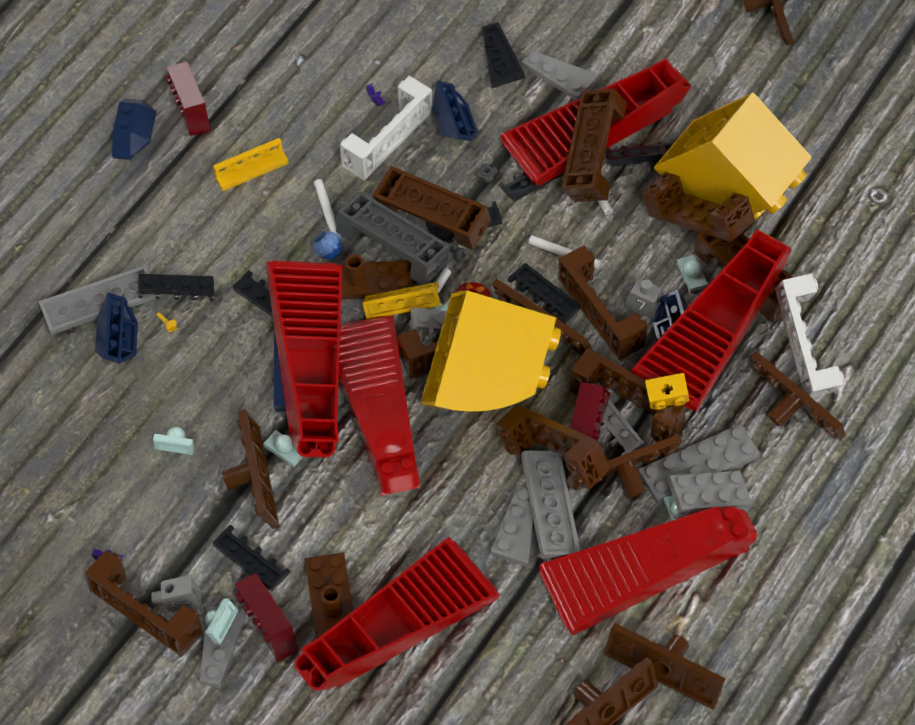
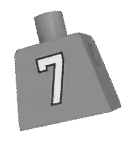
(644, 298)
(177, 593)

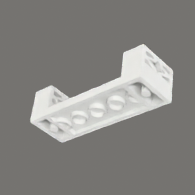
(415, 107)
(789, 295)

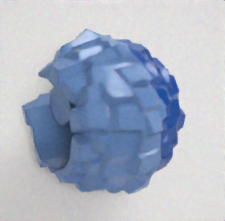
(327, 245)

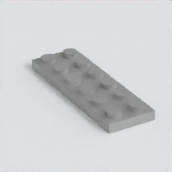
(85, 302)
(715, 454)
(550, 504)

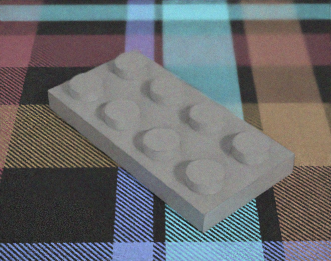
(707, 490)

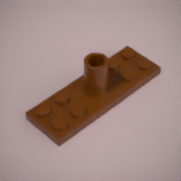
(778, 13)
(373, 277)
(567, 336)
(794, 400)
(626, 465)
(254, 471)
(328, 590)
(668, 663)
(617, 700)

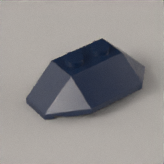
(453, 113)
(132, 128)
(669, 310)
(116, 330)

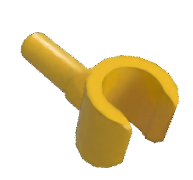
(170, 325)

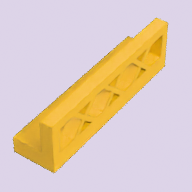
(250, 167)
(401, 300)

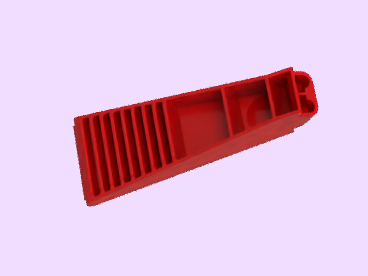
(545, 142)
(717, 319)
(307, 334)
(377, 400)
(638, 566)
(406, 611)

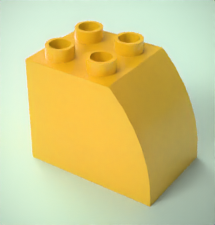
(740, 152)
(488, 354)

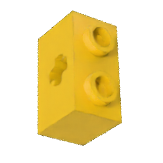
(674, 383)

